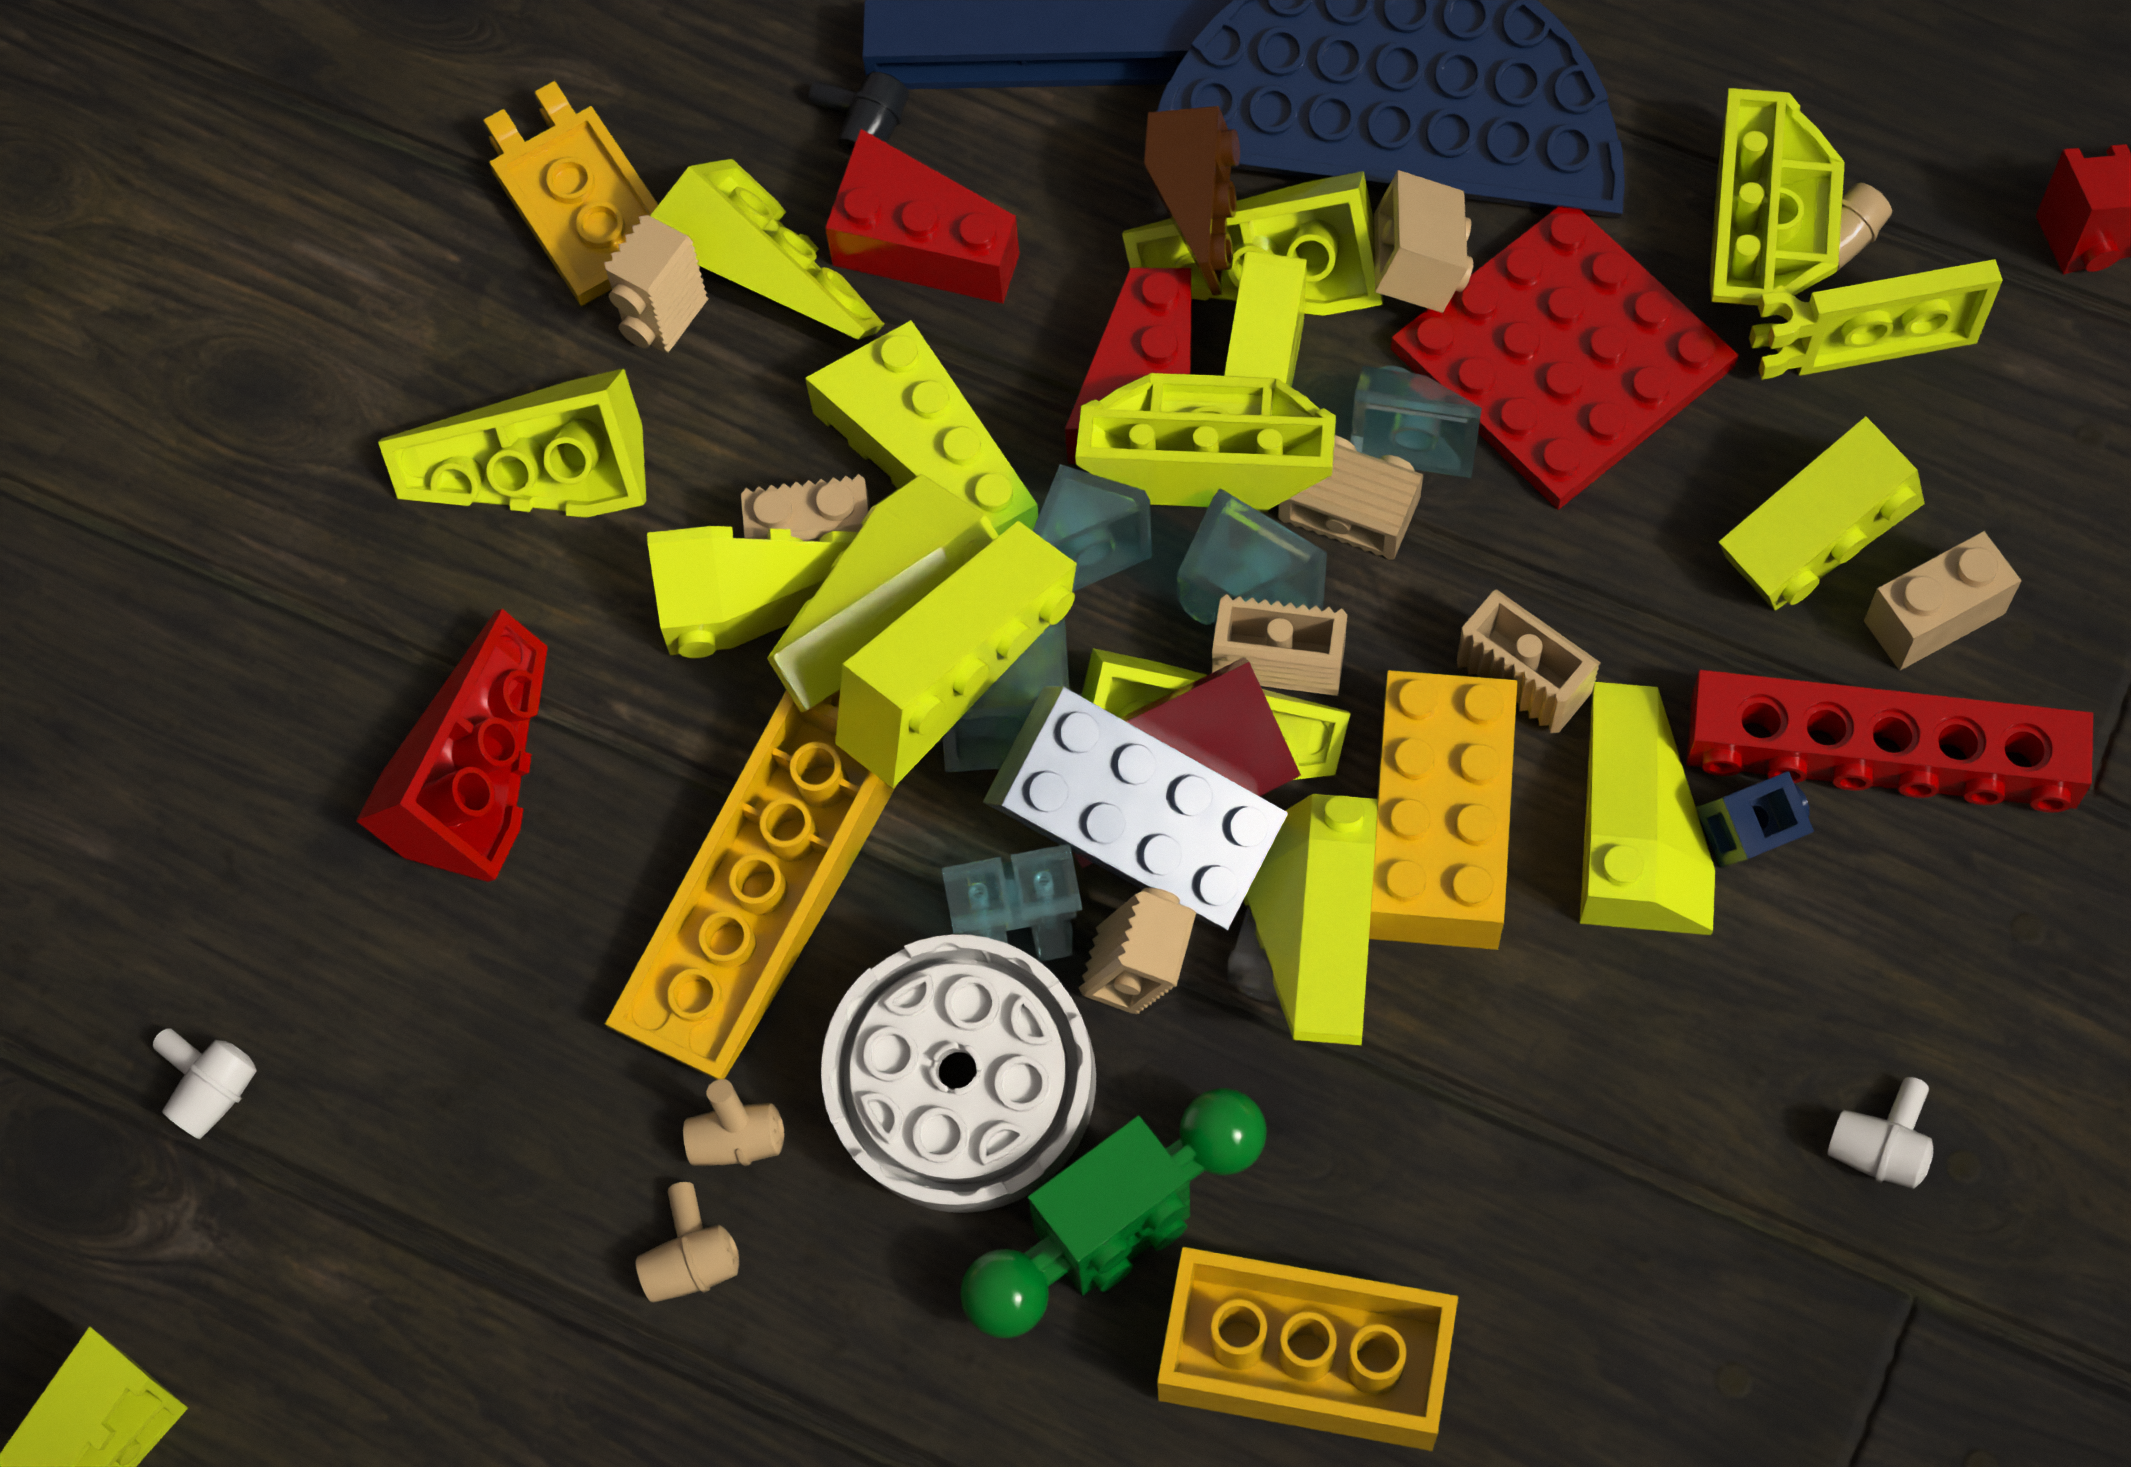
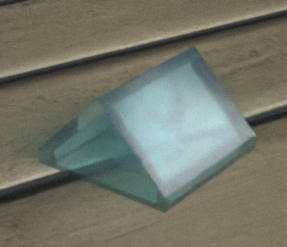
(1096, 524)

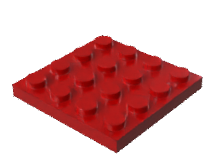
(1566, 353)

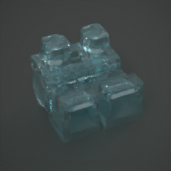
(1029, 891)

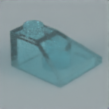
(1415, 421)
(1248, 557)

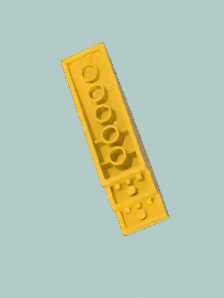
(753, 892)

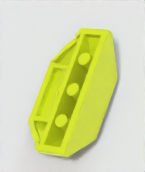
(1773, 200)
(1206, 433)

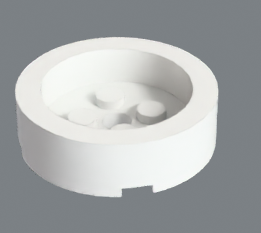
(981, 1140)

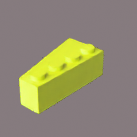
(914, 421)
(949, 651)

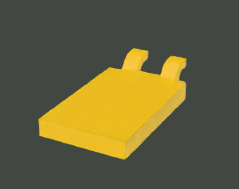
(570, 189)

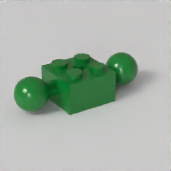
(1111, 1210)

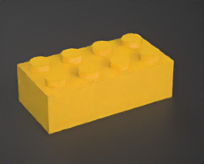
(1443, 810)
(1307, 1348)

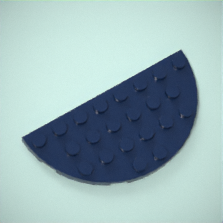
(1430, 88)

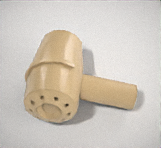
(1862, 217)
(732, 1131)
(693, 1259)

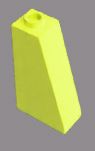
(1268, 318)

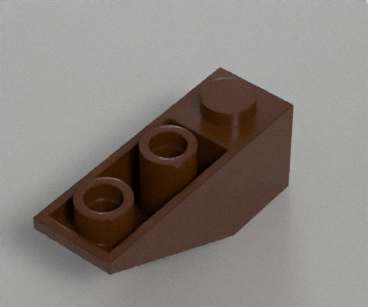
(1190, 168)

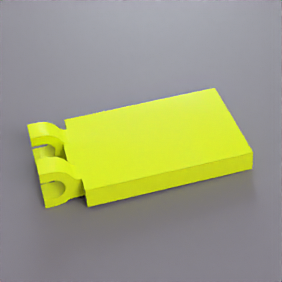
(1876, 319)

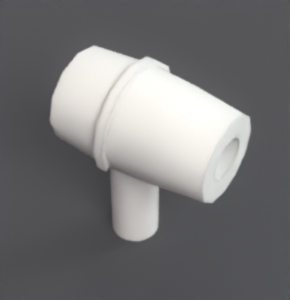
(210, 1081)
(1887, 1147)

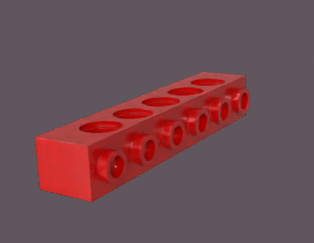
(2050, 738)

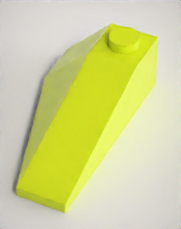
(1314, 221)
(742, 239)
(548, 449)
(893, 562)
(1642, 830)
(1316, 914)

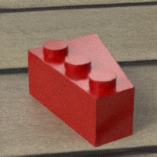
(2088, 209)
(919, 226)
(1143, 336)

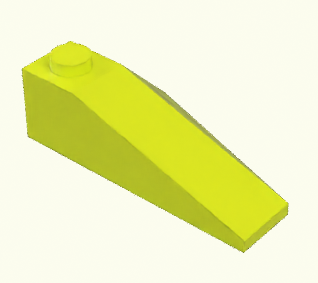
(731, 589)
(1128, 683)

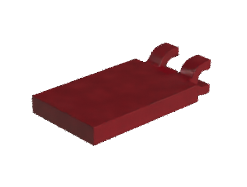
(1223, 726)

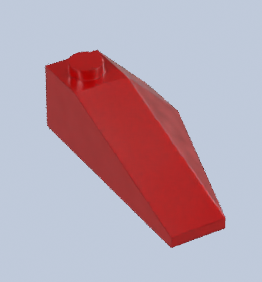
(459, 771)

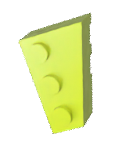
(1824, 515)
(94, 1413)

